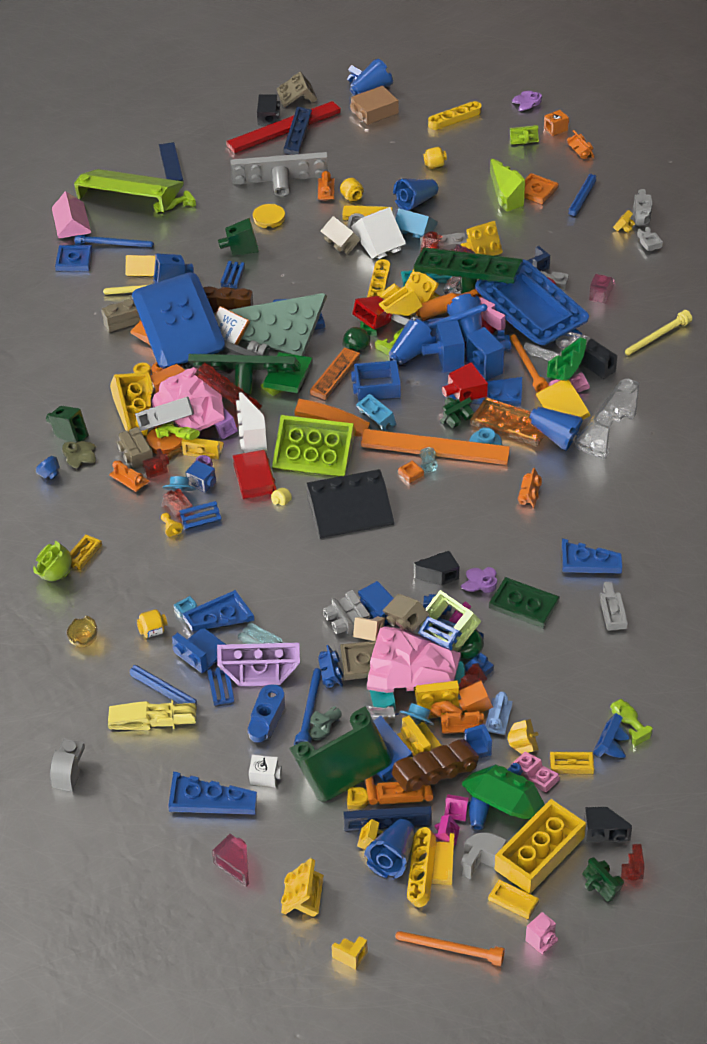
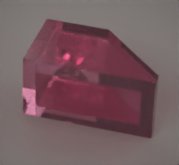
(601, 288)
(232, 858)

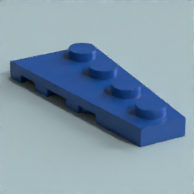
(503, 390)
(205, 797)

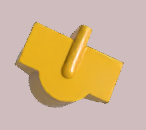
(522, 737)

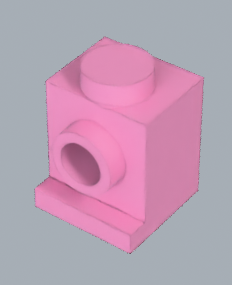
(541, 933)

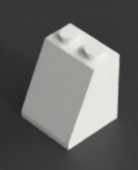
(379, 233)

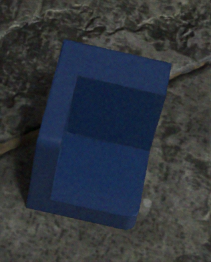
(541, 259)

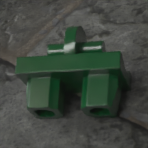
(453, 409)
(599, 878)

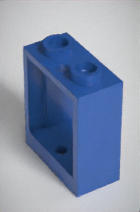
(376, 370)

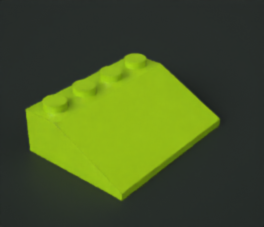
(313, 446)

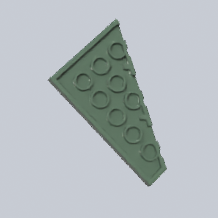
(284, 323)

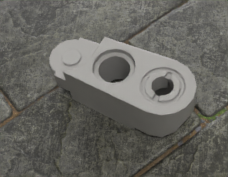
(642, 208)

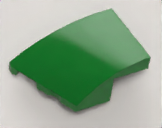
(565, 366)

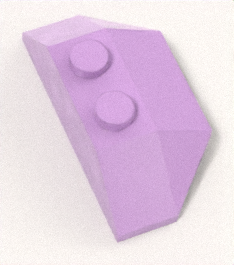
(258, 662)

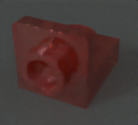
(431, 240)
(156, 465)
(176, 501)
(472, 676)
(635, 868)

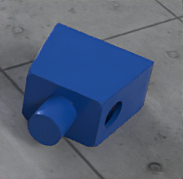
(170, 266)

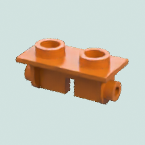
(582, 148)
(326, 186)
(128, 476)
(530, 488)
(458, 723)

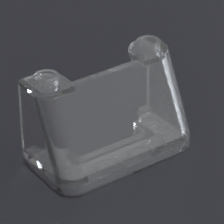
(616, 405)

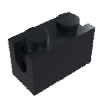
(268, 109)
(599, 359)

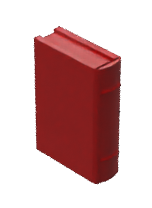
(254, 474)

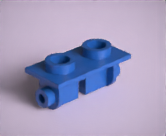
(329, 660)

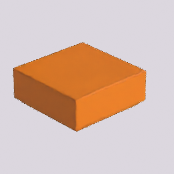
(411, 471)

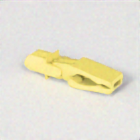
(146, 715)

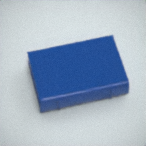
(394, 744)

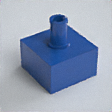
(448, 345)
(486, 353)

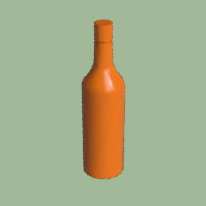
(439, 305)

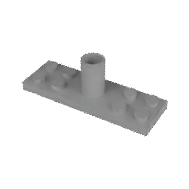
(278, 169)

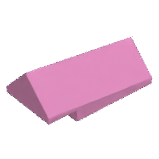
(70, 216)

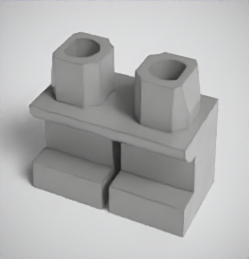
(345, 611)

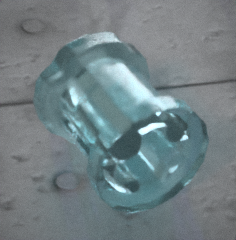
(428, 459)

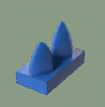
(606, 743)

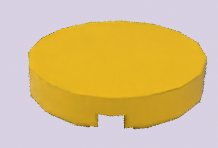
(269, 215)

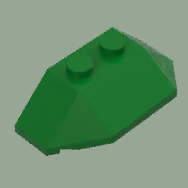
(505, 791)

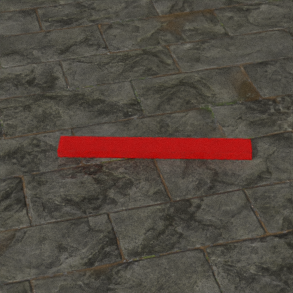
(279, 128)

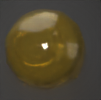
(82, 632)

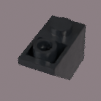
(437, 569)
(605, 825)

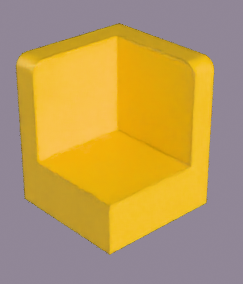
(350, 952)

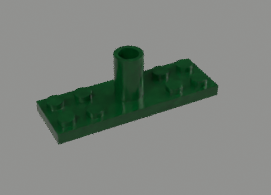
(468, 266)
(245, 365)

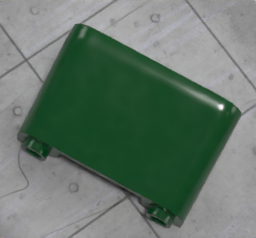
(344, 760)

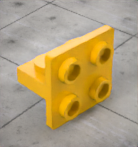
(484, 239)
(423, 286)
(429, 694)
(417, 737)
(303, 889)

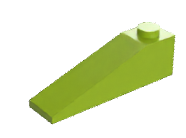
(508, 185)

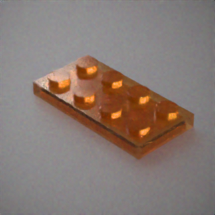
(507, 421)

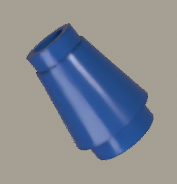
(478, 812)

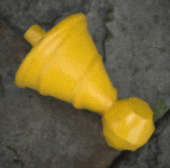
(172, 527)

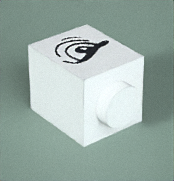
(264, 771)

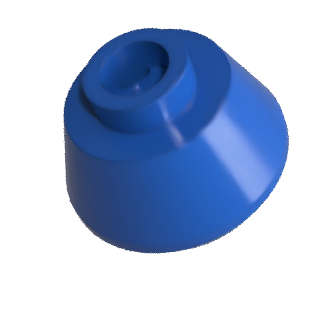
(48, 468)

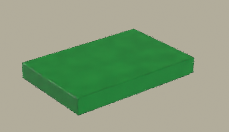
(289, 382)

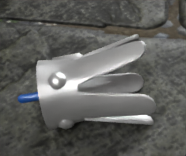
(387, 713)

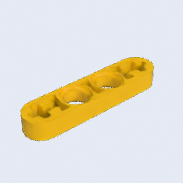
(456, 115)
(379, 283)
(424, 885)

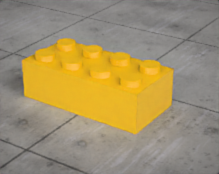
(540, 846)

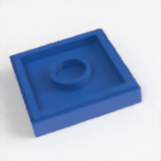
(73, 258)

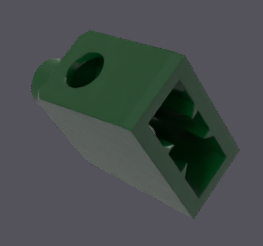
(240, 238)
(68, 424)

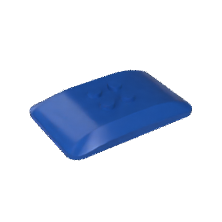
(534, 305)
(178, 319)

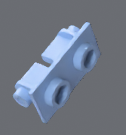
(499, 714)

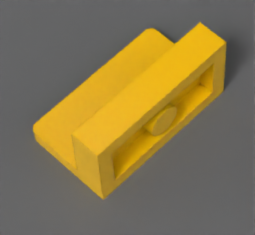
(140, 265)
(202, 447)
(443, 862)

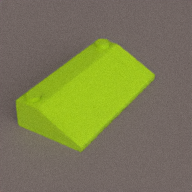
(148, 186)

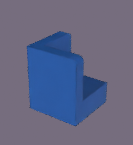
(479, 740)

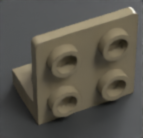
(294, 88)

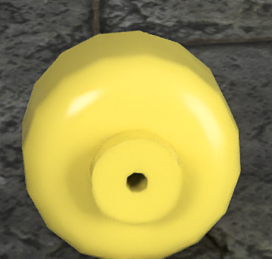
(281, 496)

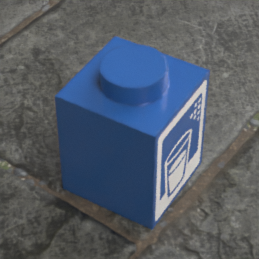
(201, 476)

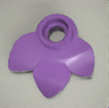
(527, 100)
(480, 579)

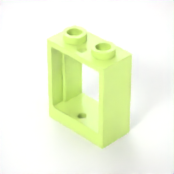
(465, 625)

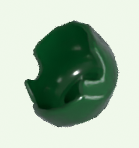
(356, 338)
(472, 646)

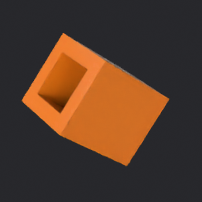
(556, 122)
(474, 698)

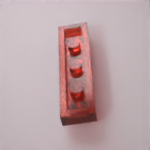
(222, 385)

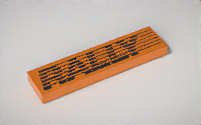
(334, 373)

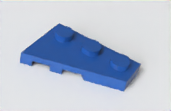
(587, 560)
(219, 612)

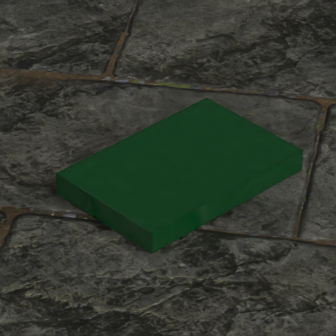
(524, 602)

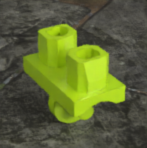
(524, 135)

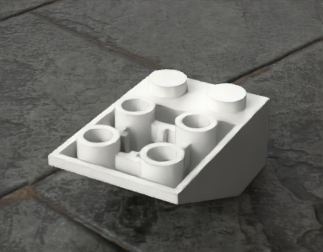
(252, 426)

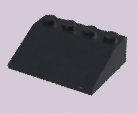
(349, 503)

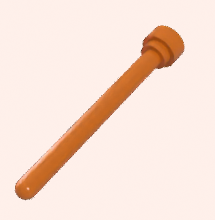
(539, 383)
(494, 955)

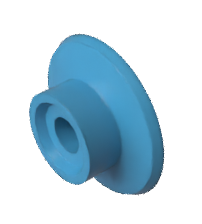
(486, 436)
(179, 482)
(418, 713)

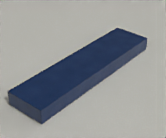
(297, 131)
(170, 161)
(386, 817)

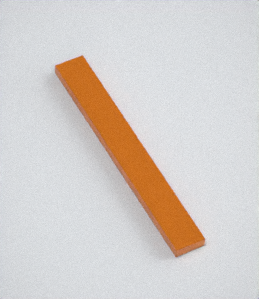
(444, 447)

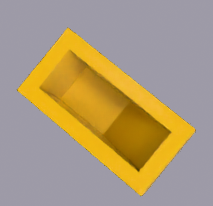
(401, 302)

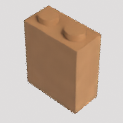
(374, 105)

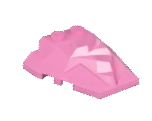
(205, 401)
(409, 660)

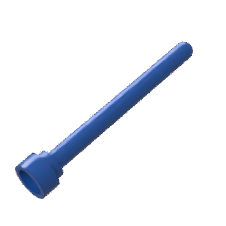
(83, 239)
(458, 316)
(304, 734)

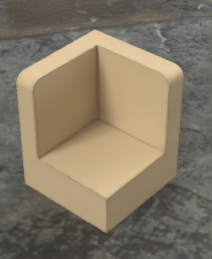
(368, 628)

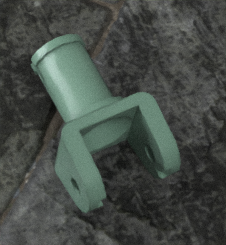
(323, 722)

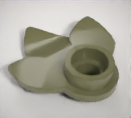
(79, 452)

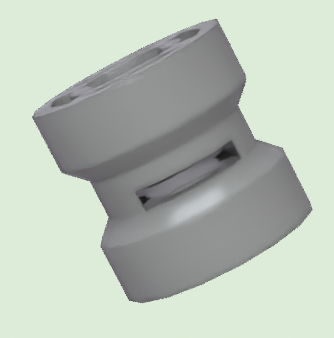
(261, 350)

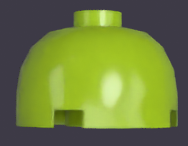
(53, 562)

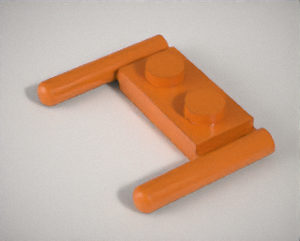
(393, 793)

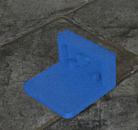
(198, 650)

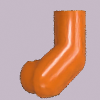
(445, 706)

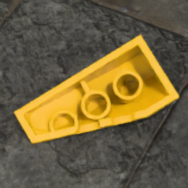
(131, 396)

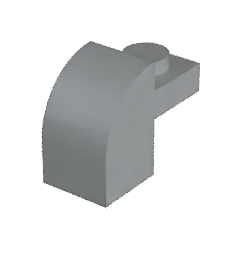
(64, 765)
(480, 848)

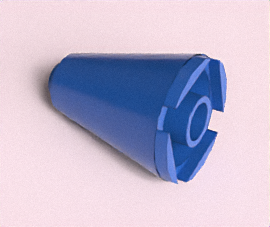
(371, 78)
(414, 192)
(462, 303)
(410, 341)
(556, 425)
(391, 849)

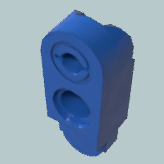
(266, 713)

